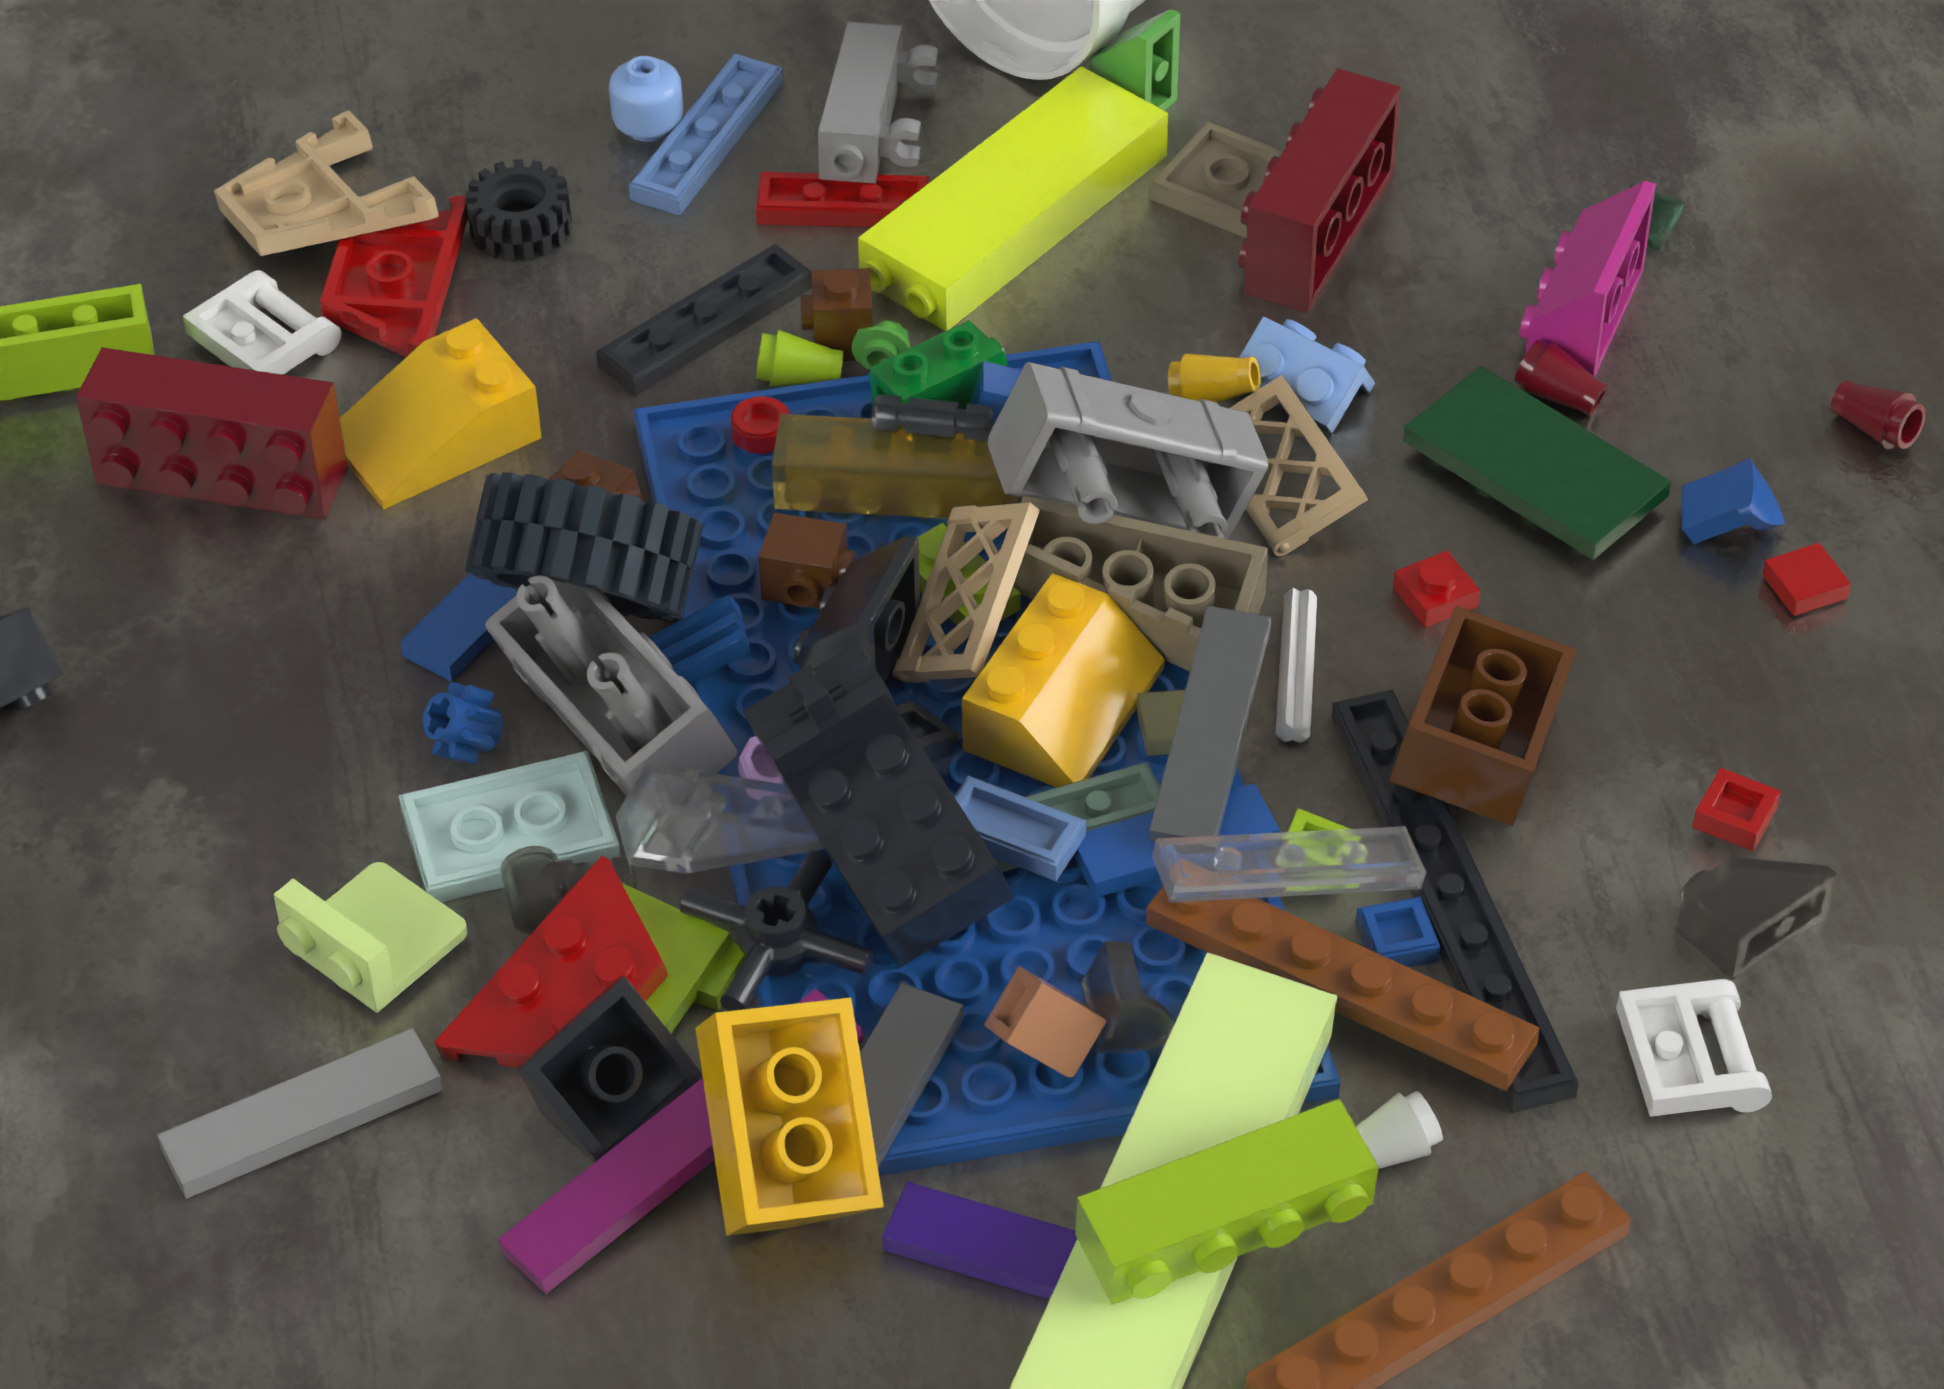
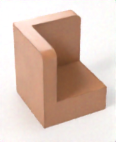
(1045, 1022)

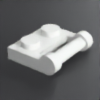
(249, 339)
(1672, 1053)

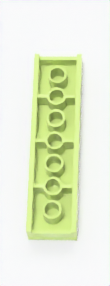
(1228, 1068)

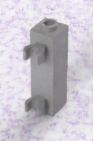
(861, 102)

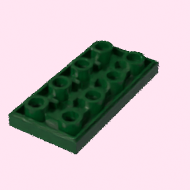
(1537, 462)

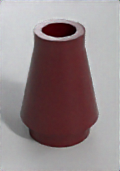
(1558, 378)
(1883, 414)

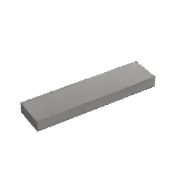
(299, 1113)

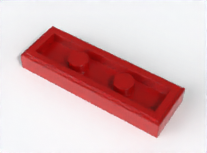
(811, 201)

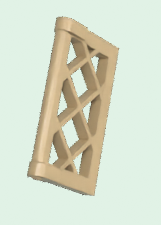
(1312, 513)
(983, 620)

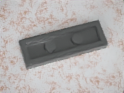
(903, 1058)

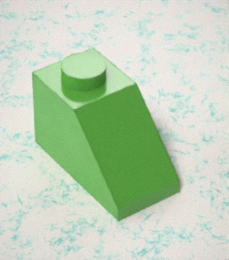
(1144, 59)

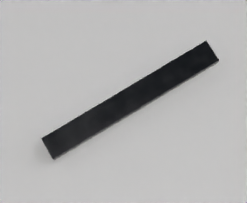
(1454, 895)

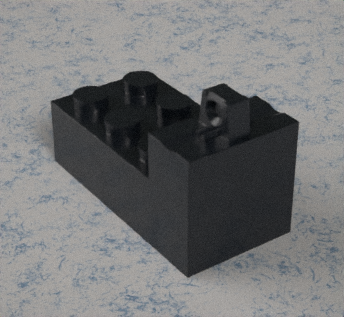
(878, 804)

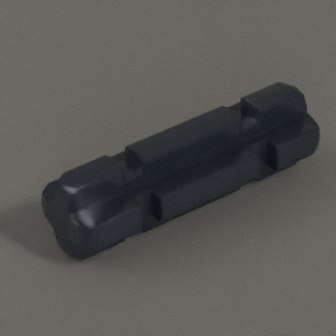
(932, 417)

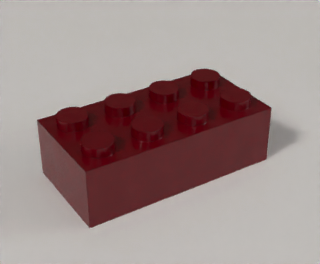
(1319, 190)
(213, 432)

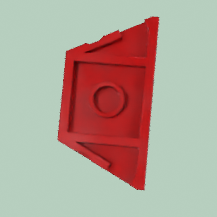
(395, 280)
(558, 972)

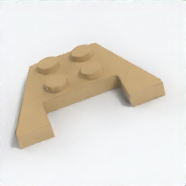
(309, 204)

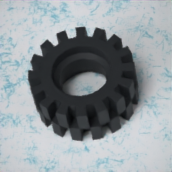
(522, 231)

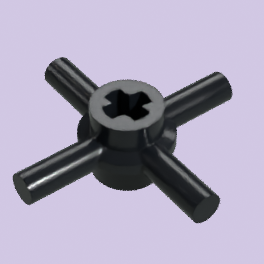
(776, 931)

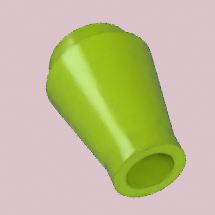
(794, 361)

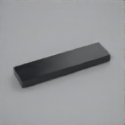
(704, 319)

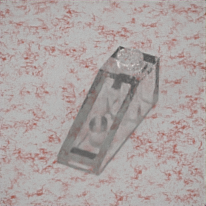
(708, 821)

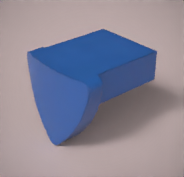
(1728, 502)

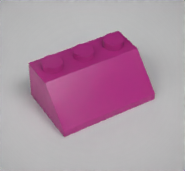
(1593, 277)

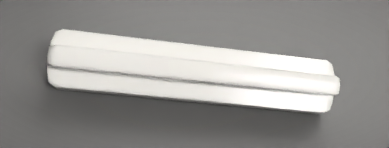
(1296, 665)

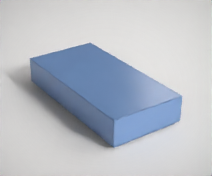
(1021, 828)

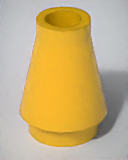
(1213, 377)

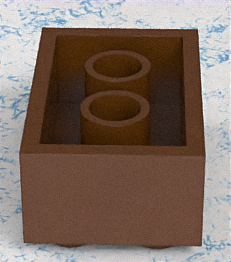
(1483, 715)

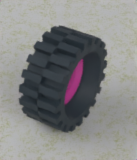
(585, 539)

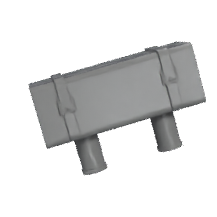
(1126, 451)
(607, 682)

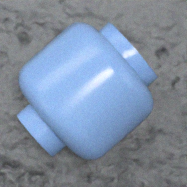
(646, 98)

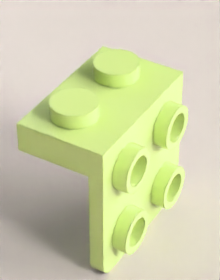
(370, 933)

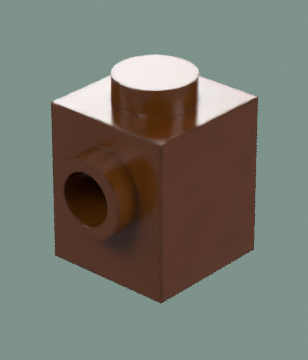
(838, 307)
(802, 559)

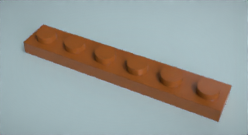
(1367, 985)
(1452, 1293)

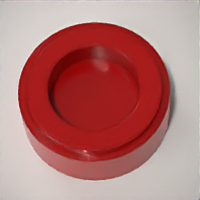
(756, 423)

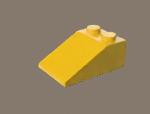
(440, 415)

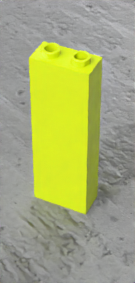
(1013, 198)

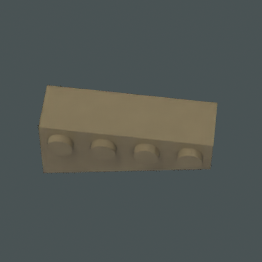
(1149, 569)

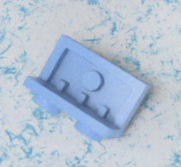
(1318, 375)

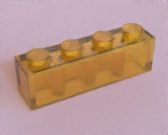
(860, 470)

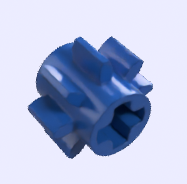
(462, 723)

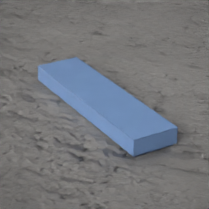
(706, 134)

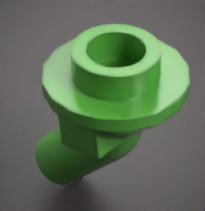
(879, 343)

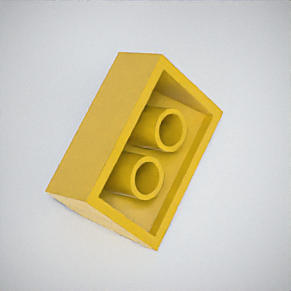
(1059, 685)
(788, 1115)

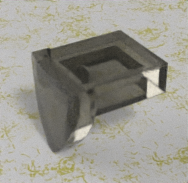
(1115, 993)

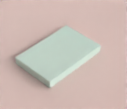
(473, 824)

